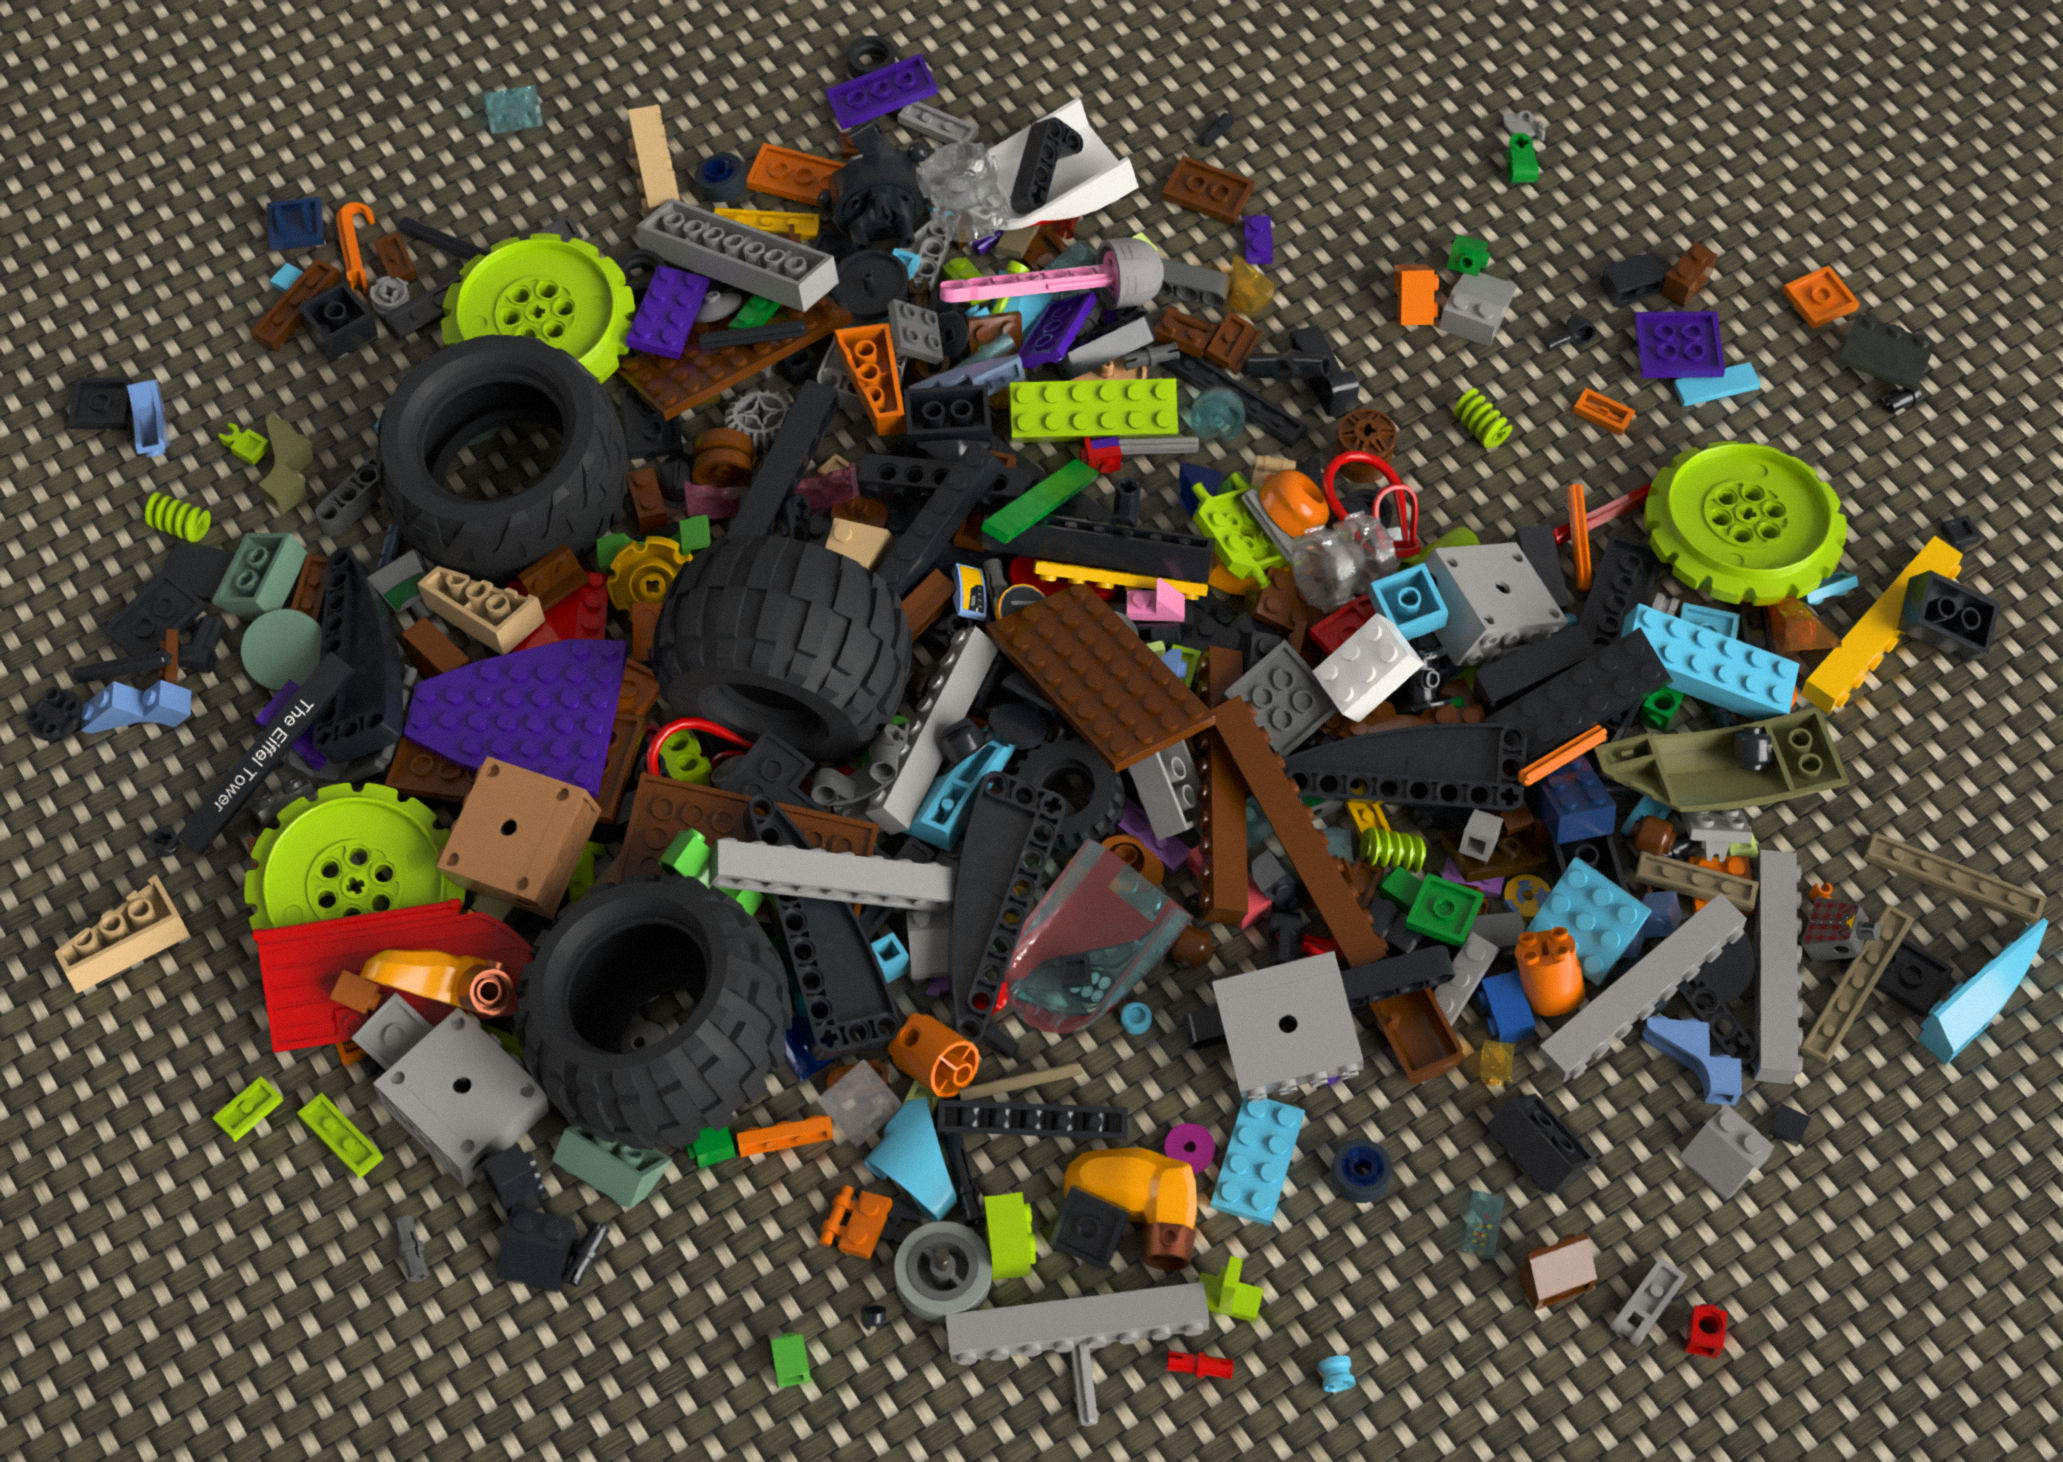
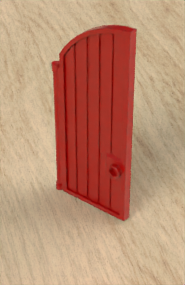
(306, 960)

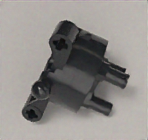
(878, 192)

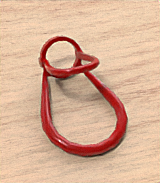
(1395, 486)
(693, 723)

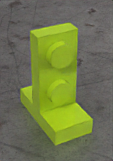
(1228, 1295)

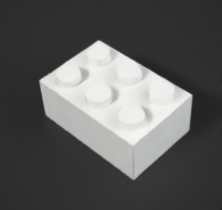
(1367, 667)

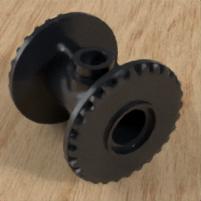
(1423, 683)

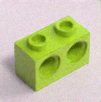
(684, 759)

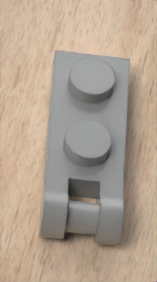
(1649, 1301)

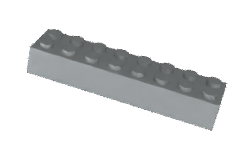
(738, 254)

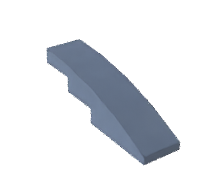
(994, 372)

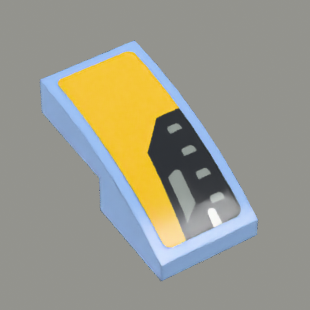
(970, 593)

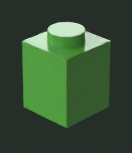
(790, 1360)

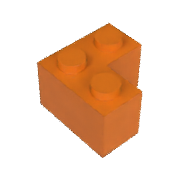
(1415, 293)

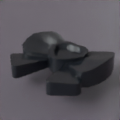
(899, 1210)

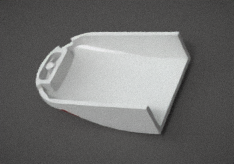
(1079, 181)

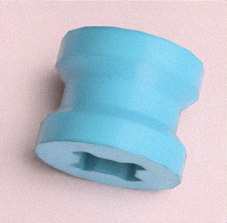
(1336, 1373)

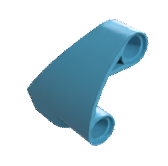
(914, 1159)

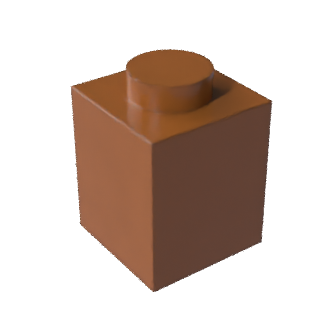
(356, 992)

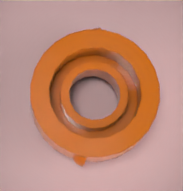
(1293, 501)

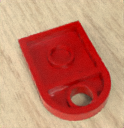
(1342, 624)

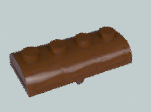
(1419, 1034)

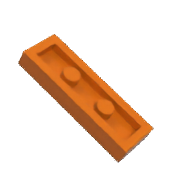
(785, 1135)

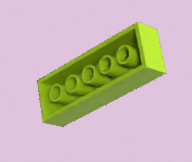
(1092, 409)

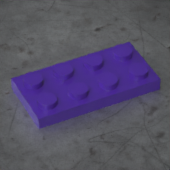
(881, 91)
(667, 312)
(1055, 330)

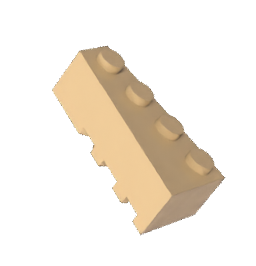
(652, 158)
(860, 542)
(483, 611)
(123, 937)

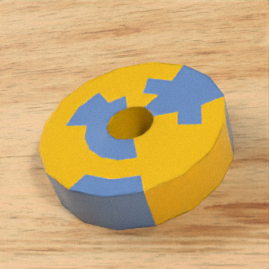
(1525, 886)

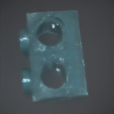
(513, 109)

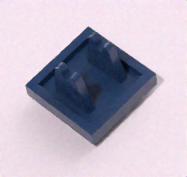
(295, 223)

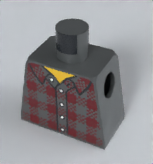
(1837, 930)

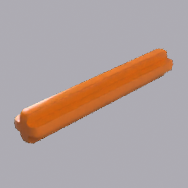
(1579, 538)
(1562, 755)

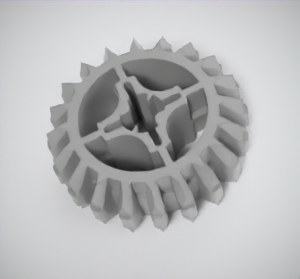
(750, 410)

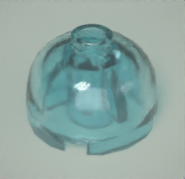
(1217, 413)

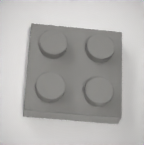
(392, 1031)

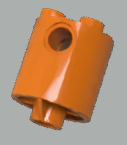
(1550, 971)
(934, 1055)

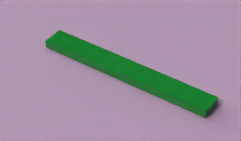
(1039, 501)

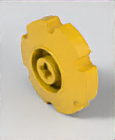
(638, 565)

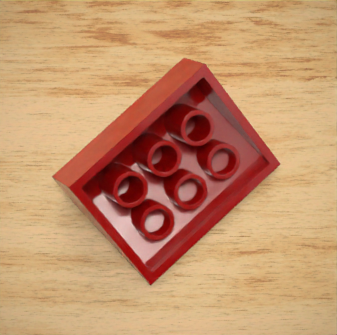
(575, 617)

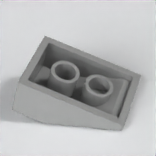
(1477, 307)

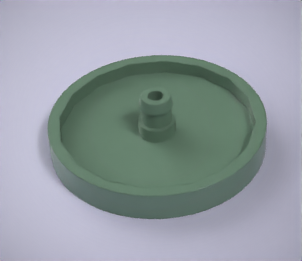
(281, 648)

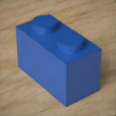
(1506, 1008)

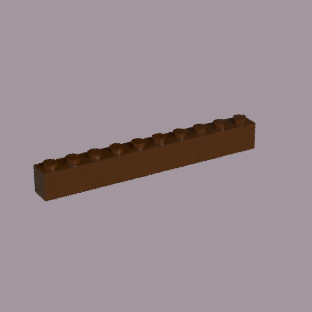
(1222, 800)
(1297, 834)

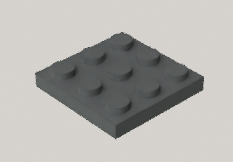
(1285, 698)

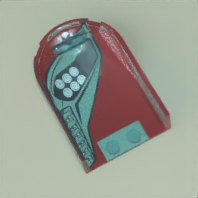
(1098, 910)

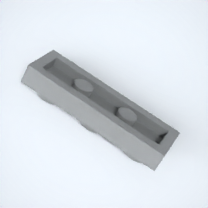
(936, 123)
(1469, 970)

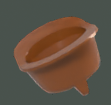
(1137, 855)

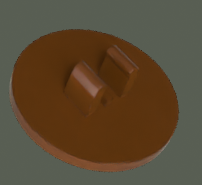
(862, 511)

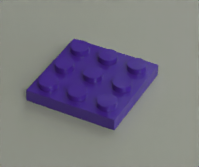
(1679, 344)

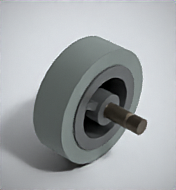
(942, 1271)

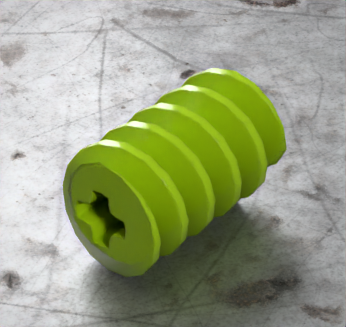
(1481, 420)
(177, 518)
(1392, 847)

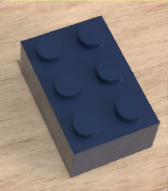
(1573, 802)

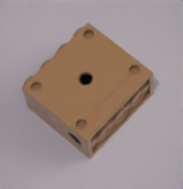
(518, 837)

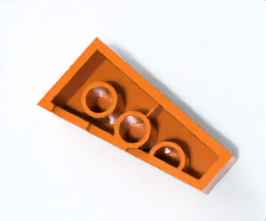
(872, 368)

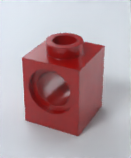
(1700, 1342)

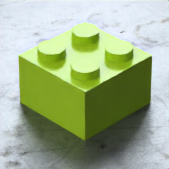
(1009, 1235)

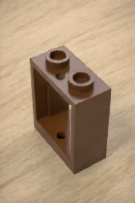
(431, 650)

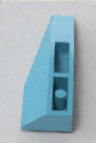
(952, 796)
(1981, 998)

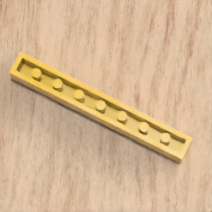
(1874, 632)

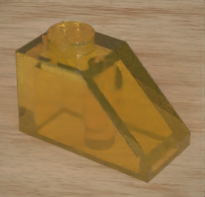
(1249, 288)

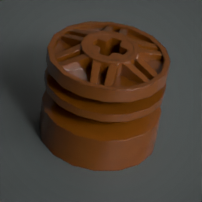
(1368, 432)

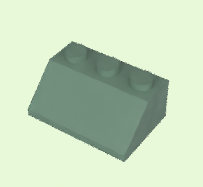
(260, 574)
(610, 1168)

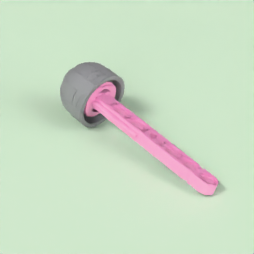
(1125, 273)

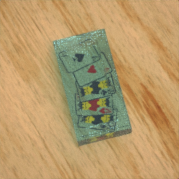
(1483, 1224)

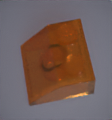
(1799, 627)

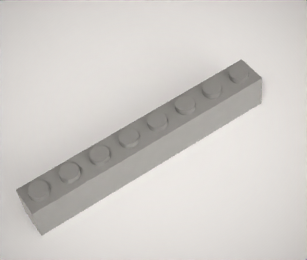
(945, 703)
(830, 875)
(1776, 968)
(1642, 987)
(1076, 1321)

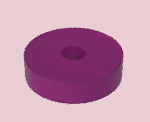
(1190, 1135)

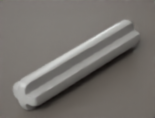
(1159, 445)
(1276, 534)
(1084, 1385)

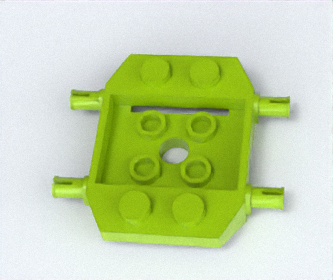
(1225, 519)

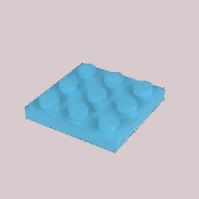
(1595, 914)

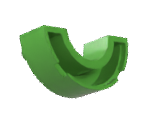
(691, 536)
(689, 857)

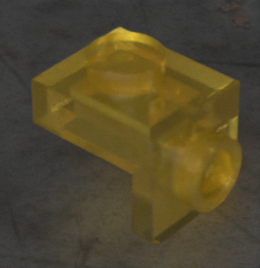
(1496, 1062)

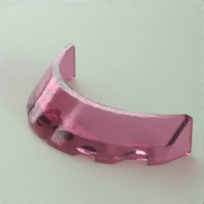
(723, 503)

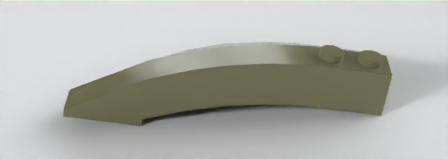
(1700, 776)

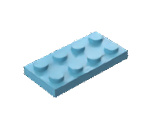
(1257, 1160)

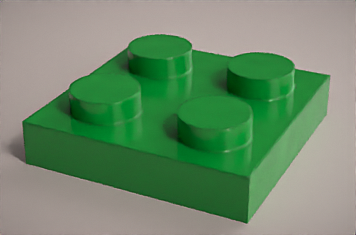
(1444, 910)

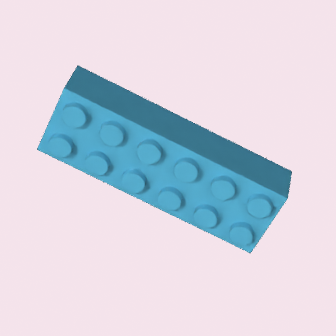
(1717, 665)

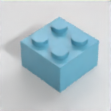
(1410, 601)

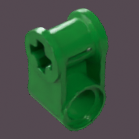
(1521, 160)

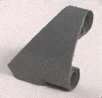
(837, 789)

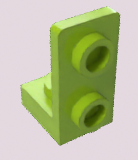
(584, 872)

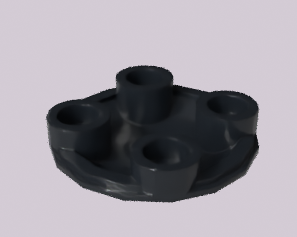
(54, 714)

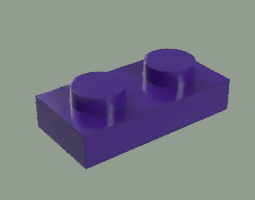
(1258, 239)

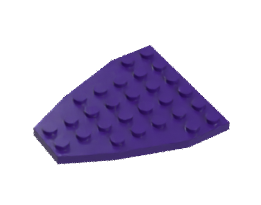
(528, 708)

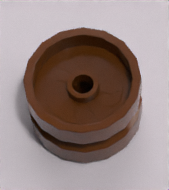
(722, 458)

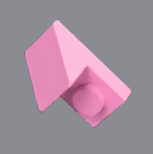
(1157, 605)

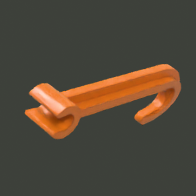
(355, 274)

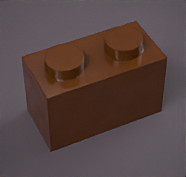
(1688, 274)
(646, 500)

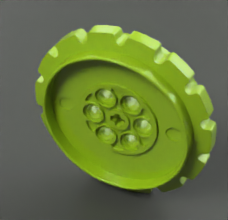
(531, 271)
(1745, 523)
(329, 833)

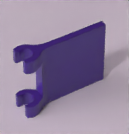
(304, 745)

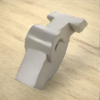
(1524, 123)

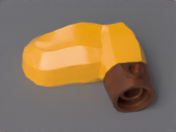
(445, 978)
(1154, 1188)

